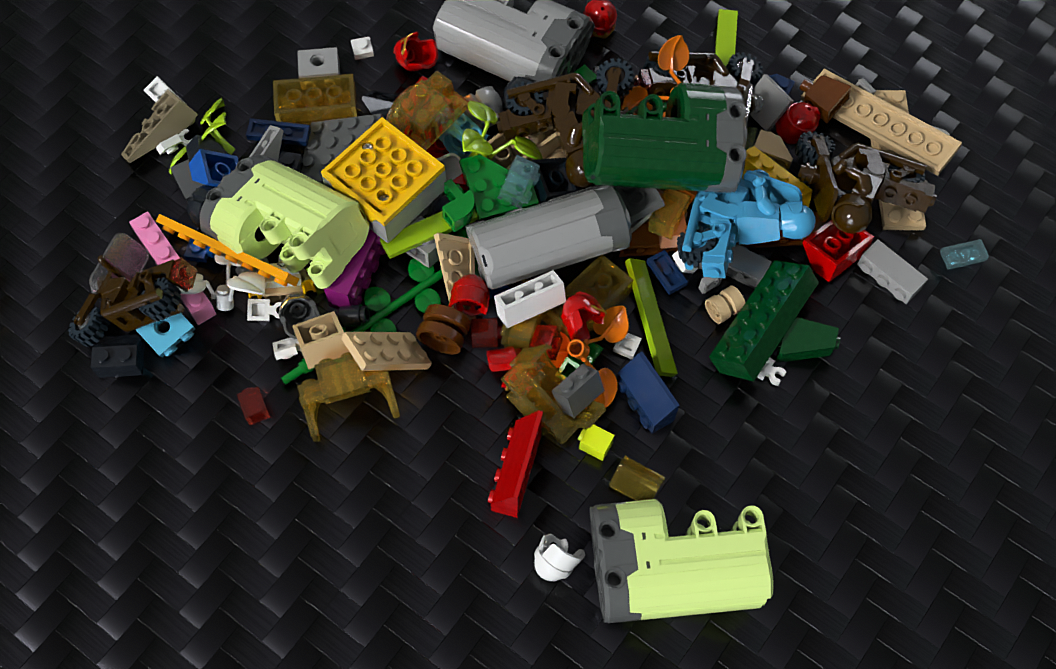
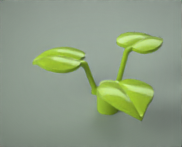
(219, 121)
(476, 144)

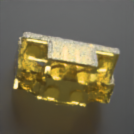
(427, 109)
(338, 381)
(531, 389)

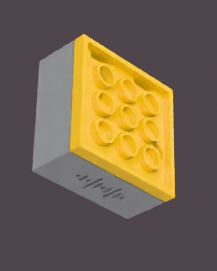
(387, 178)

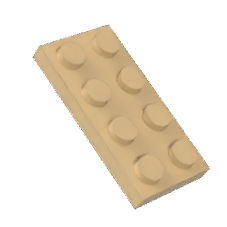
(386, 351)

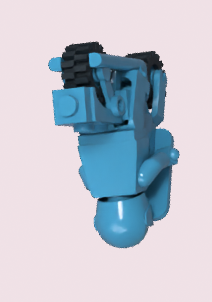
(745, 216)

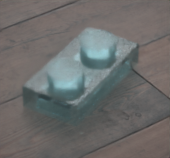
(964, 254)

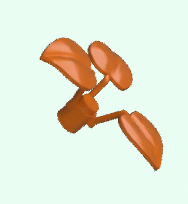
(672, 56)
(613, 330)

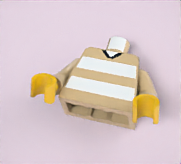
(278, 292)

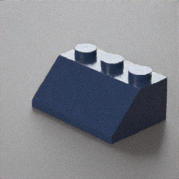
(647, 393)

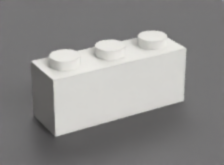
(530, 299)

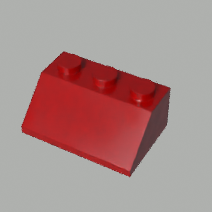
(833, 250)

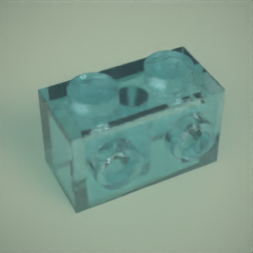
(519, 182)

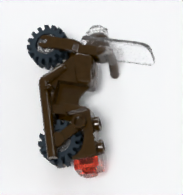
(707, 69)
(127, 293)

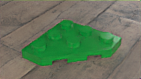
(485, 181)

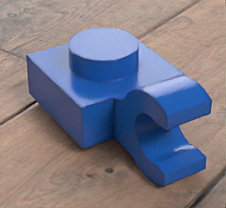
(196, 253)

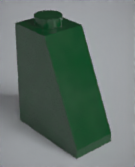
(807, 340)

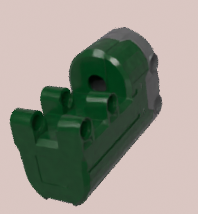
(688, 150)

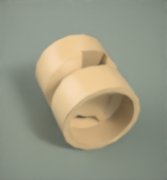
(723, 305)

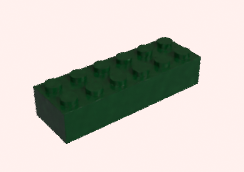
(764, 320)

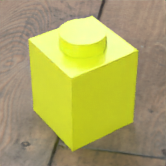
(595, 441)

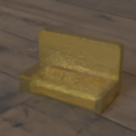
(636, 480)

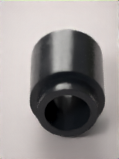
(353, 315)

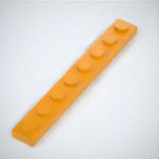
(218, 248)

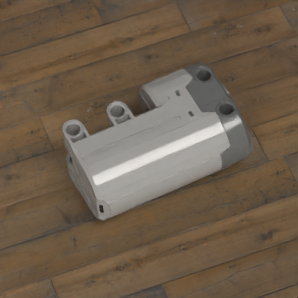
(514, 43)
(550, 235)

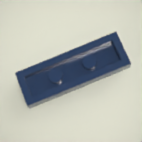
(292, 133)

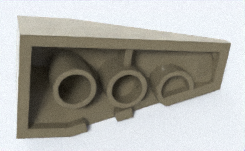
(168, 119)

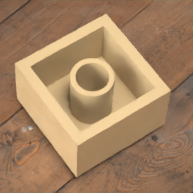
(320, 338)

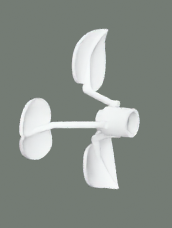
(246, 282)

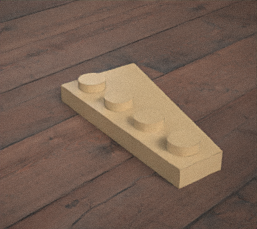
(456, 260)

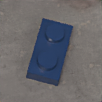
(667, 272)

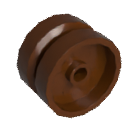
(443, 329)

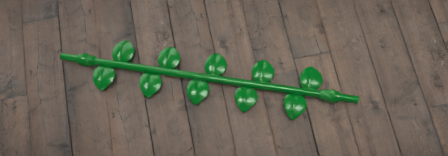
(379, 301)

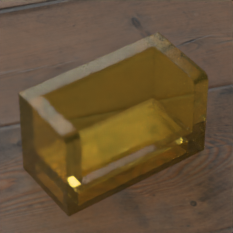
(668, 218)

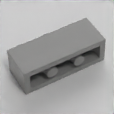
(891, 271)

